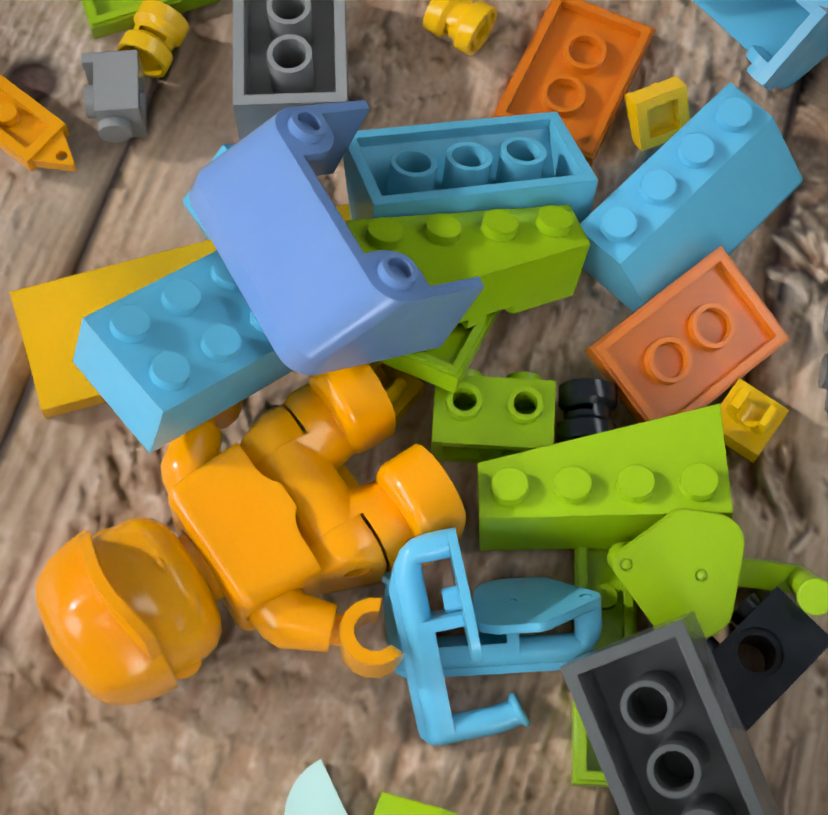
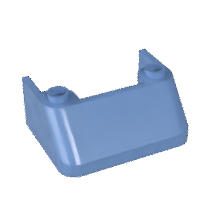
(298, 260)

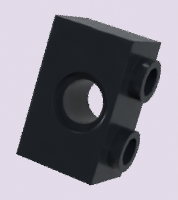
(787, 642)

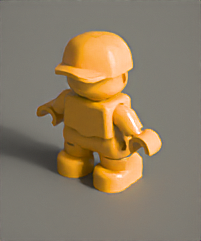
(259, 531)

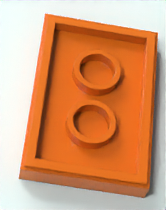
(580, 68)
(688, 341)

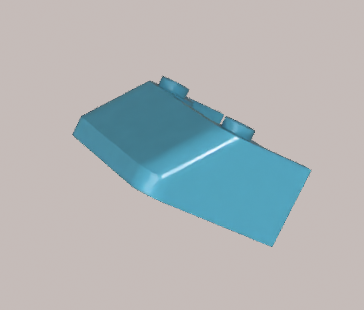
(780, 35)

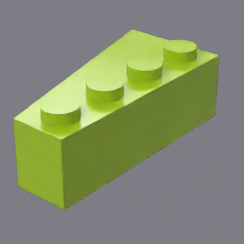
(517, 252)
(604, 484)

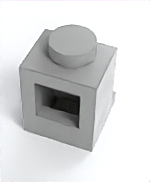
(116, 94)

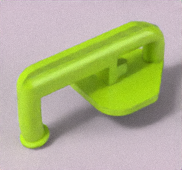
(697, 563)

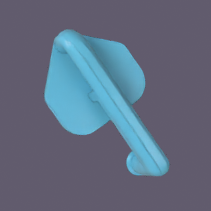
(515, 607)
(418, 641)

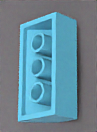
(467, 168)
(690, 197)

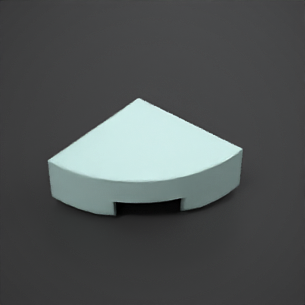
(314, 794)

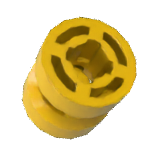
(462, 20)
(155, 35)

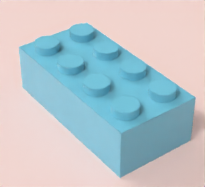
(177, 352)

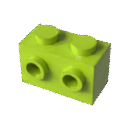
(493, 417)

